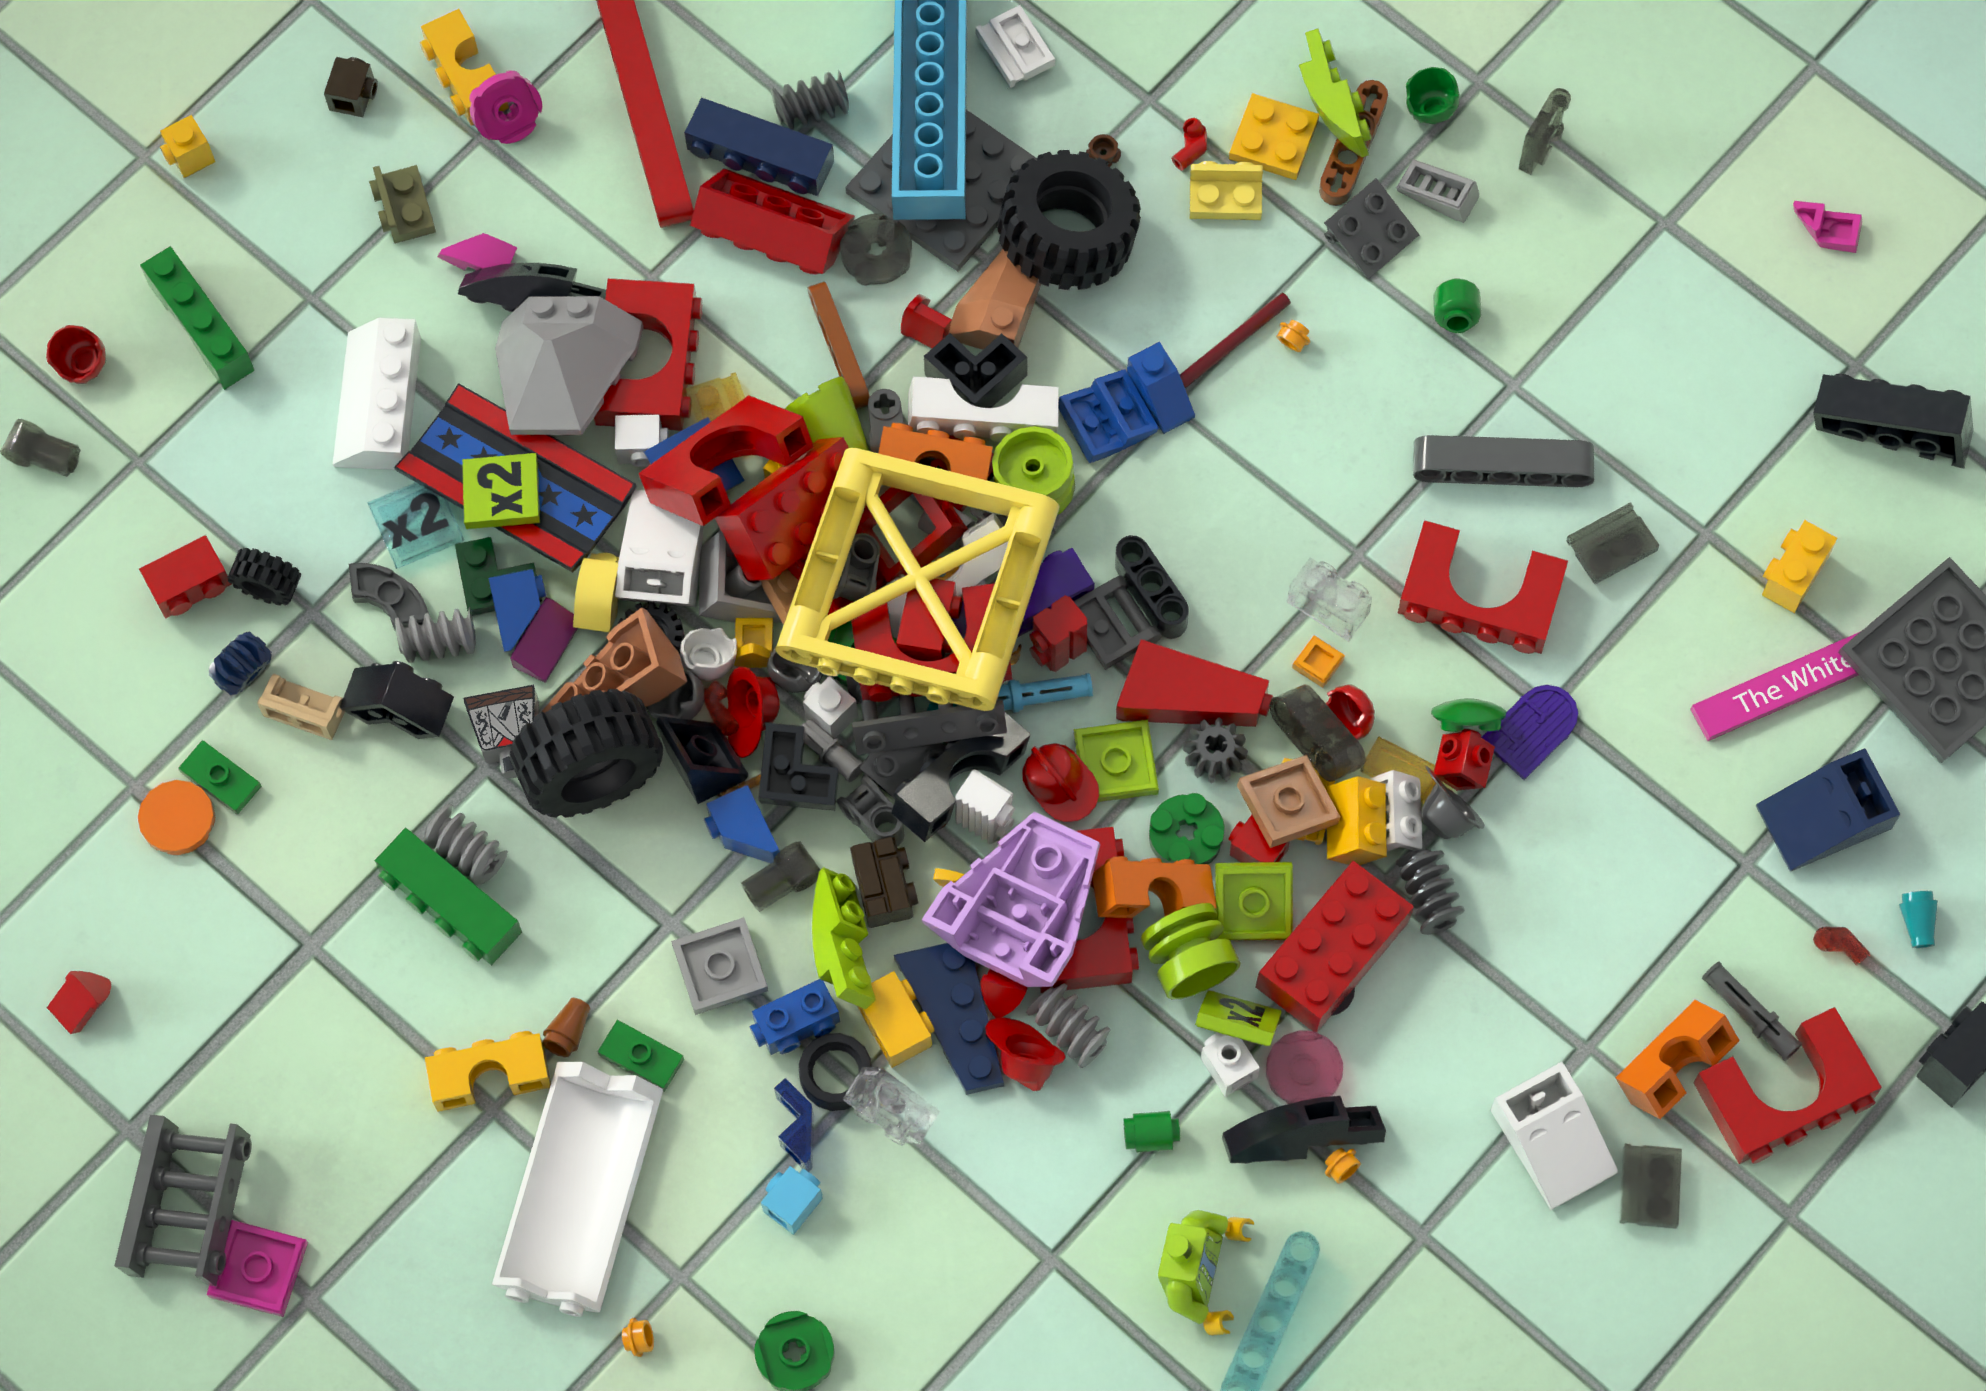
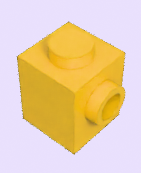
(186, 146)

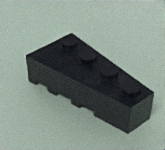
(1896, 416)

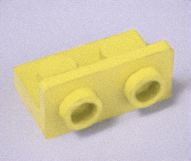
(1226, 191)

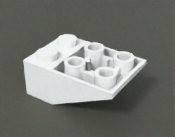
(658, 556)
(1554, 1135)

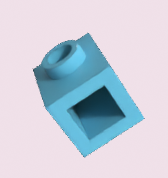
(791, 1198)

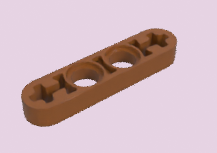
(1351, 171)
(838, 343)

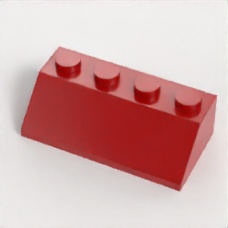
(770, 221)

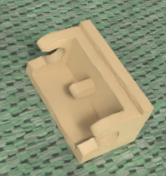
(301, 707)

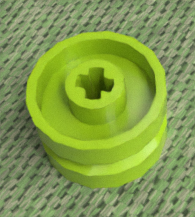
(1036, 462)

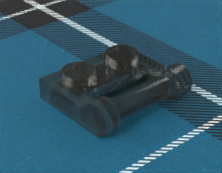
(1544, 130)

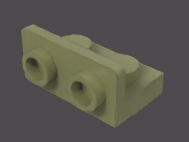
(404, 203)

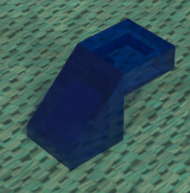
(799, 1136)

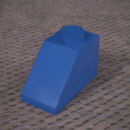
(1160, 387)
(515, 603)
(741, 825)

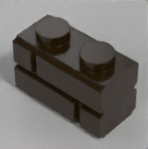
(882, 881)

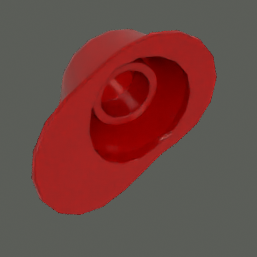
(753, 704)
(1060, 782)
(1024, 1052)

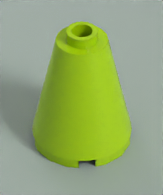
(831, 413)

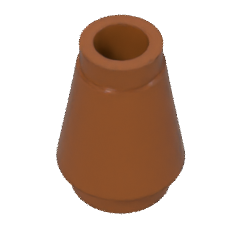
(566, 1029)

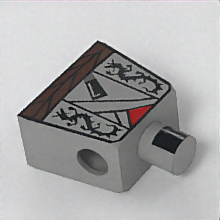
(498, 719)

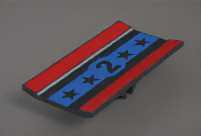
(575, 492)

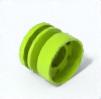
(1190, 951)

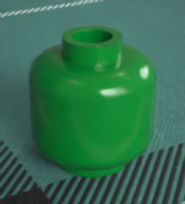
(1457, 305)

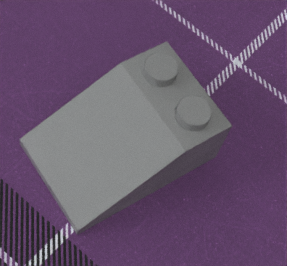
(725, 588)

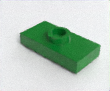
(219, 777)
(640, 1055)

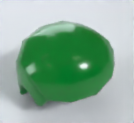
(1432, 95)

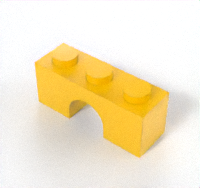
(450, 44)
(455, 1071)

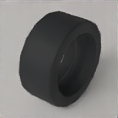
(813, 1051)

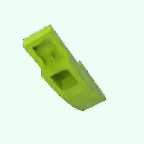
(1333, 96)
(836, 936)

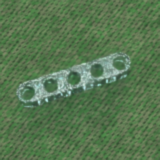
(1273, 1305)

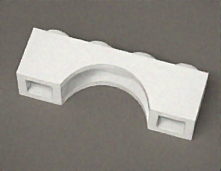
(938, 407)
(969, 574)

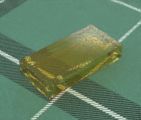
(1387, 756)

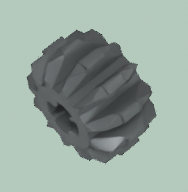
(1219, 761)

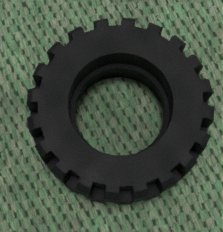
(1076, 185)
(586, 753)

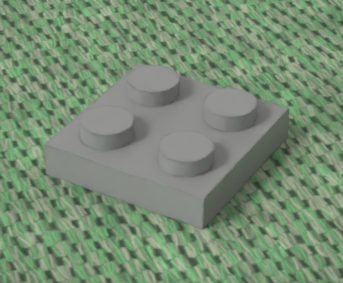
(719, 966)

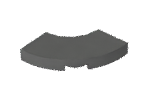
(387, 591)

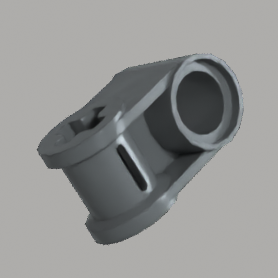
(878, 400)
(860, 569)
(869, 809)

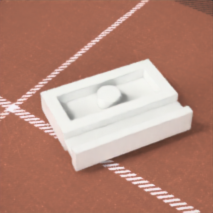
(1015, 46)

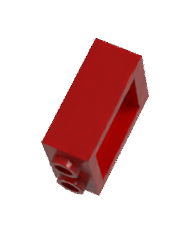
(942, 514)

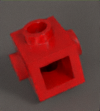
(1464, 760)

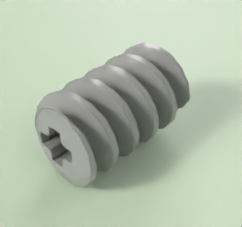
(436, 636)
(462, 847)
(1069, 1024)

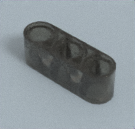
(1317, 732)

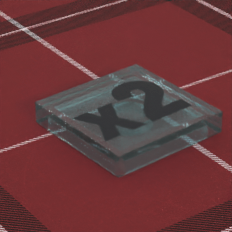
(414, 523)

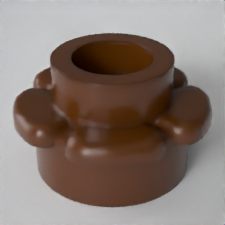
(1104, 143)

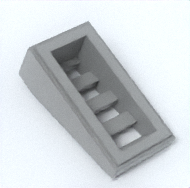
(1456, 204)

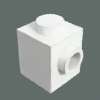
(635, 435)
(830, 706)
(1229, 1062)

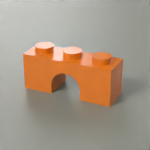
(964, 457)
(1124, 885)
(1694, 1036)

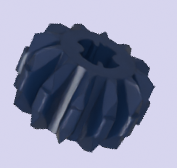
(240, 663)

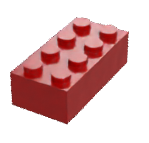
(780, 515)
(1334, 946)

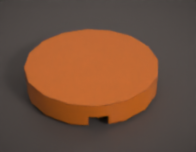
(176, 817)

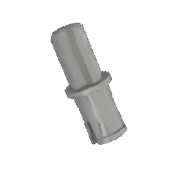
(831, 751)

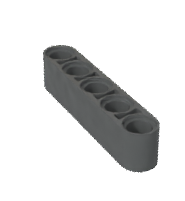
(1503, 461)

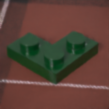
(476, 565)

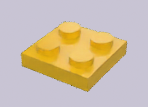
(1274, 136)

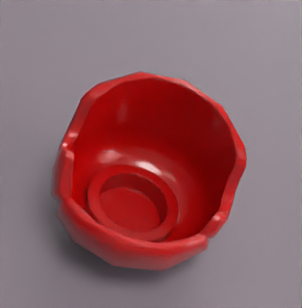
(76, 354)
(1353, 709)

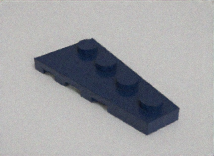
(952, 999)

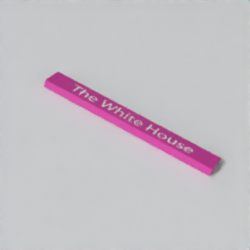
(1773, 690)

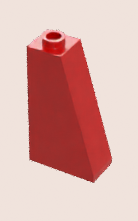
(1188, 689)

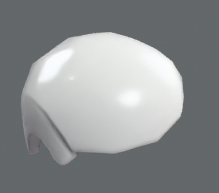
(708, 653)

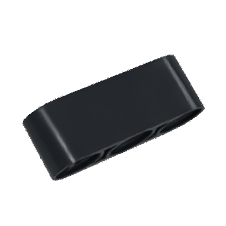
(1150, 570)

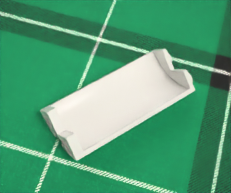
(577, 1188)

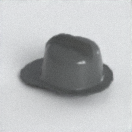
(1447, 812)

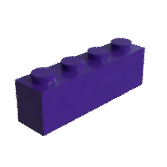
(1058, 576)

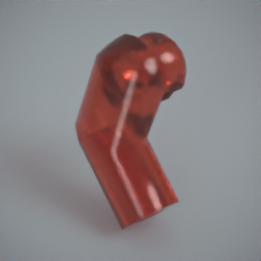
(718, 712)
(1840, 940)

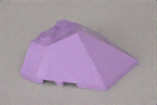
(1020, 902)

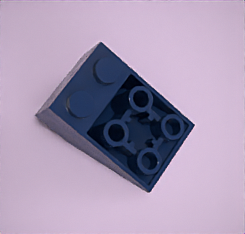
(1829, 810)

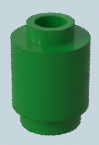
(1151, 1131)

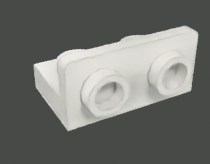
(1402, 810)

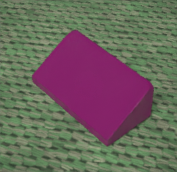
(544, 641)

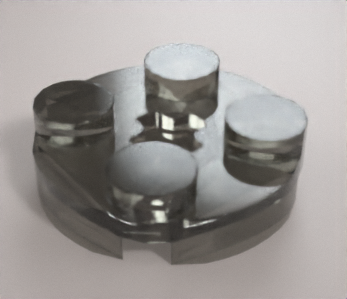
(876, 268)

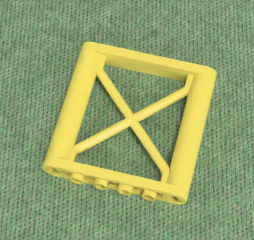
(980, 672)

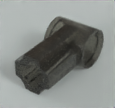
(31, 445)
(790, 871)

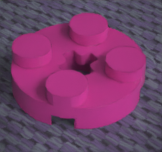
(492, 94)

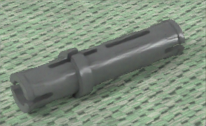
(1752, 1011)

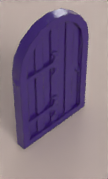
(1534, 728)

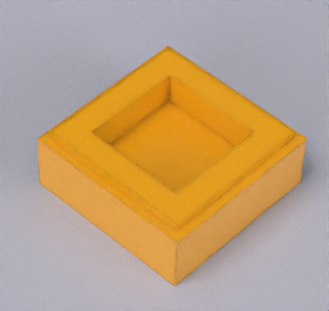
(1318, 661)

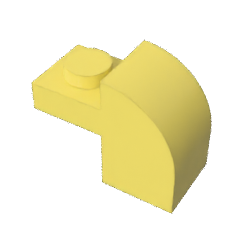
(595, 593)

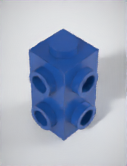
(795, 1018)

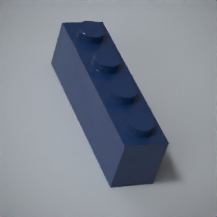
(759, 147)

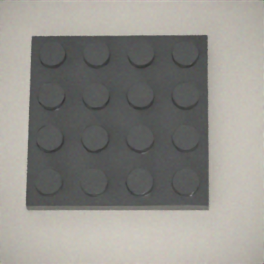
(989, 165)
(1930, 659)

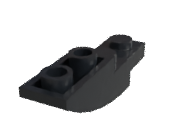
(515, 282)
(1292, 1128)

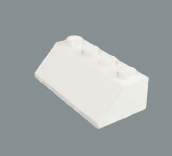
(377, 394)

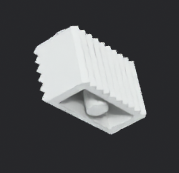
(984, 807)

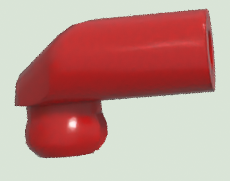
(1195, 144)

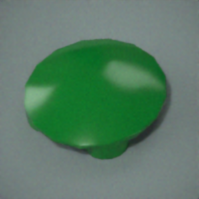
(1469, 712)

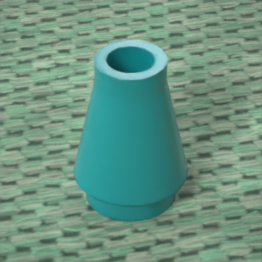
(1919, 916)

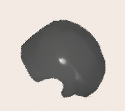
(791, 675)
(683, 702)

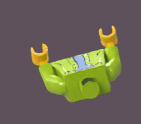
(1191, 1264)

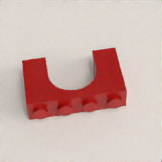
(671, 312)
(683, 477)
(1518, 623)
(874, 635)
(1106, 954)
(1756, 1128)

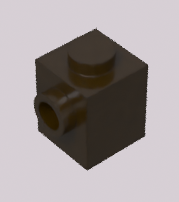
(350, 86)

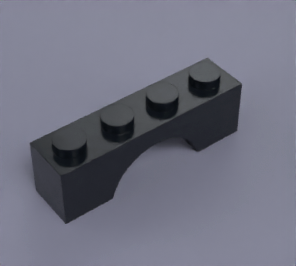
(927, 800)

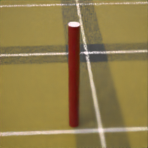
(1234, 339)

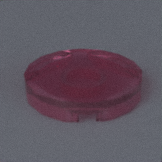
(1304, 1067)

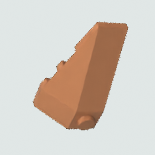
(995, 305)
(634, 660)

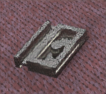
(1612, 543)
(1650, 1186)

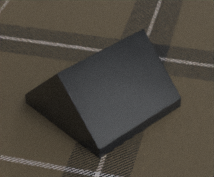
(701, 756)

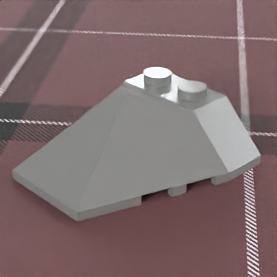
(561, 360)

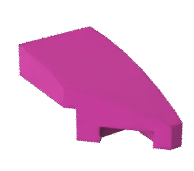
(1829, 228)
(478, 252)

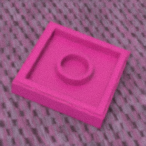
(259, 1268)

